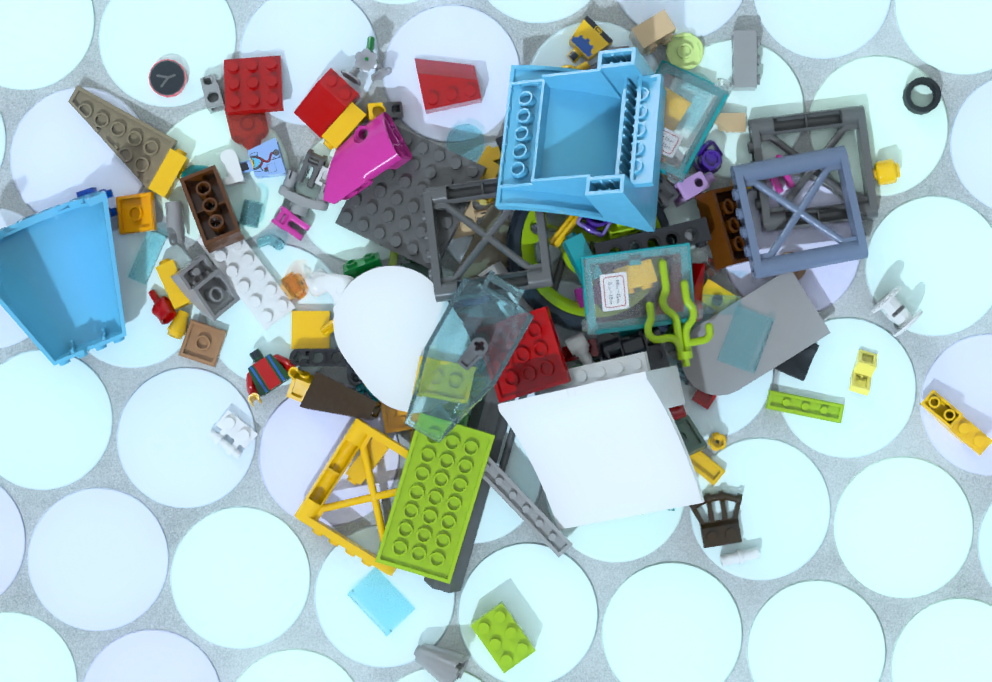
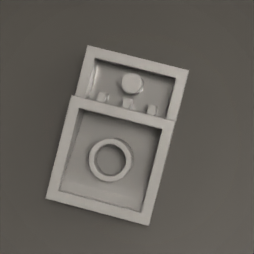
(206, 287)

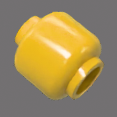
(886, 172)

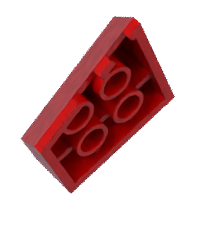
(447, 85)

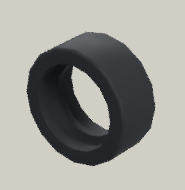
(934, 87)

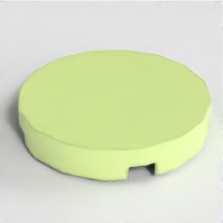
(685, 51)

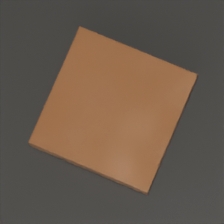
(203, 343)

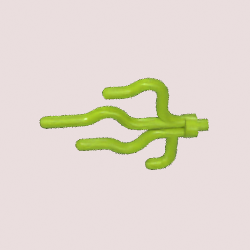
(681, 337)

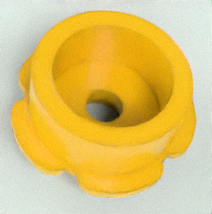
(712, 441)

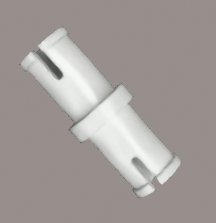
(739, 556)

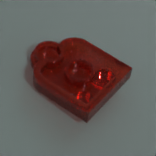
(248, 129)

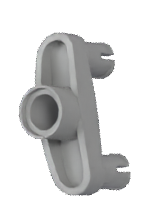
(301, 202)

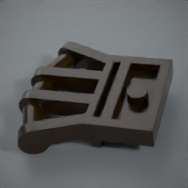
(719, 531)

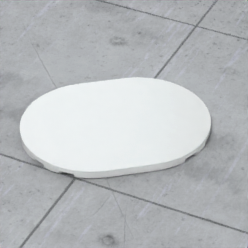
(385, 328)

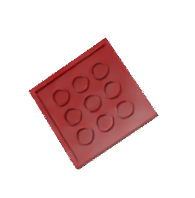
(535, 362)

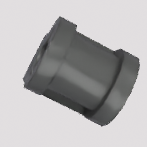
(307, 164)
(474, 352)

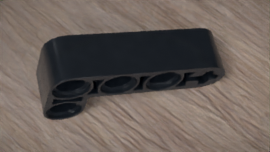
(327, 360)

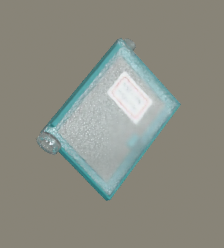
(689, 117)
(624, 281)

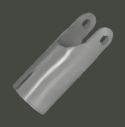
(175, 222)

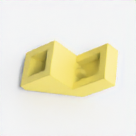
(862, 372)

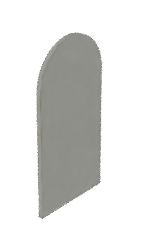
(793, 330)

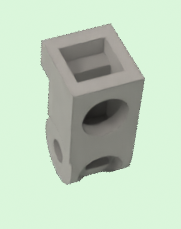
(212, 93)

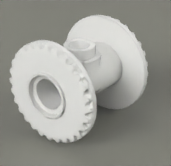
(896, 311)

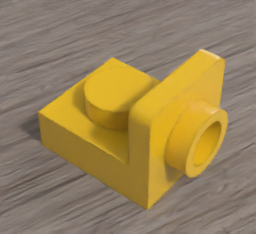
(299, 387)

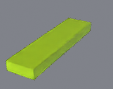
(804, 406)

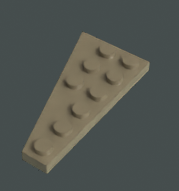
(131, 139)
(490, 254)

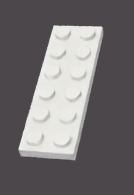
(252, 282)

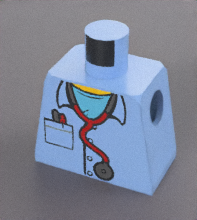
(265, 160)

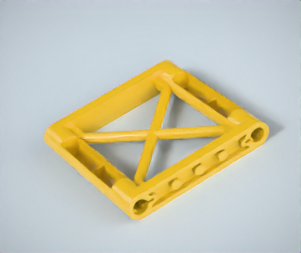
(313, 504)

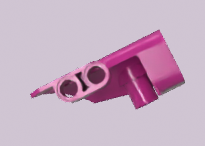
(364, 158)

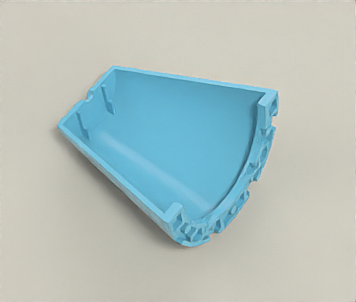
(63, 278)

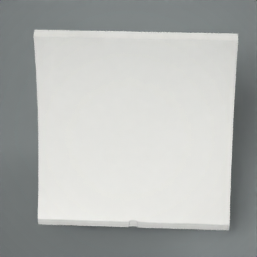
(607, 442)

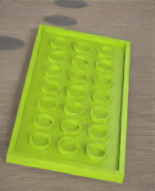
(435, 502)

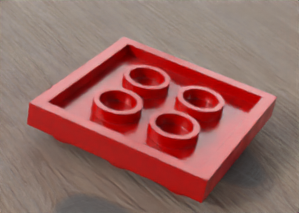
(253, 85)

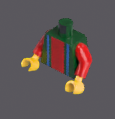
(267, 374)

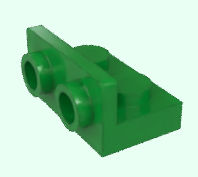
(357, 267)

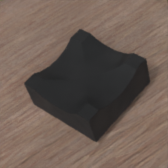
(799, 364)

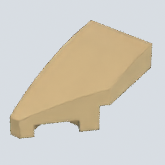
(731, 122)

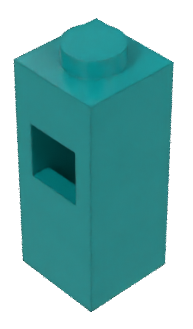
(574, 247)

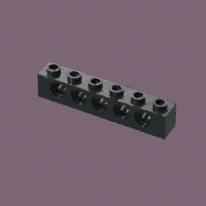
(697, 227)

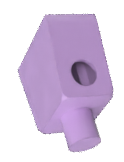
(692, 186)

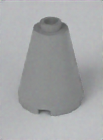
(440, 662)

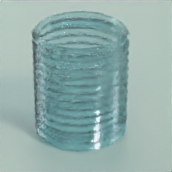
(250, 213)

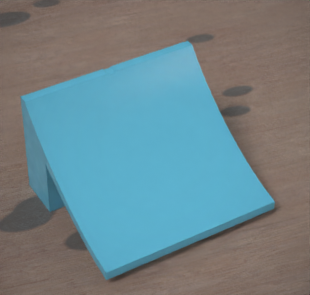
(585, 140)

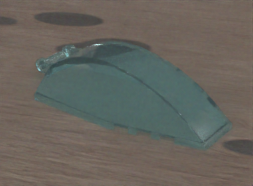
(444, 388)

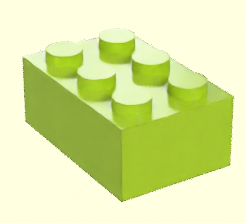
(503, 637)

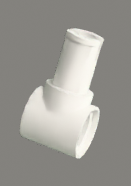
(579, 347)

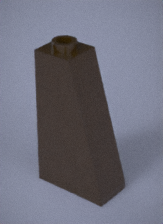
(335, 398)

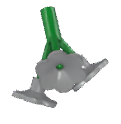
(366, 61)

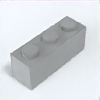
(745, 60)

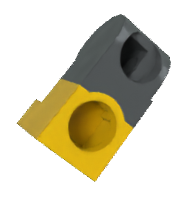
(394, 110)

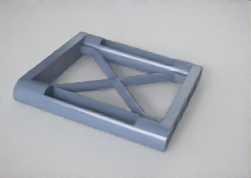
(826, 159)

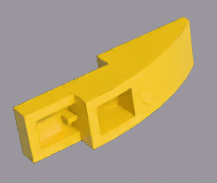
(955, 422)

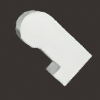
(232, 163)

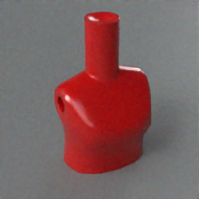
(162, 308)

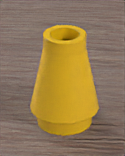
(178, 326)

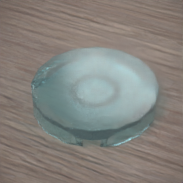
(466, 141)

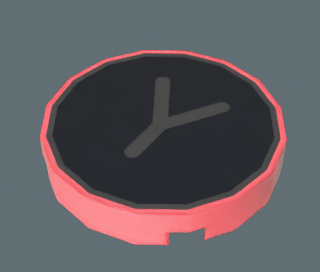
(167, 78)

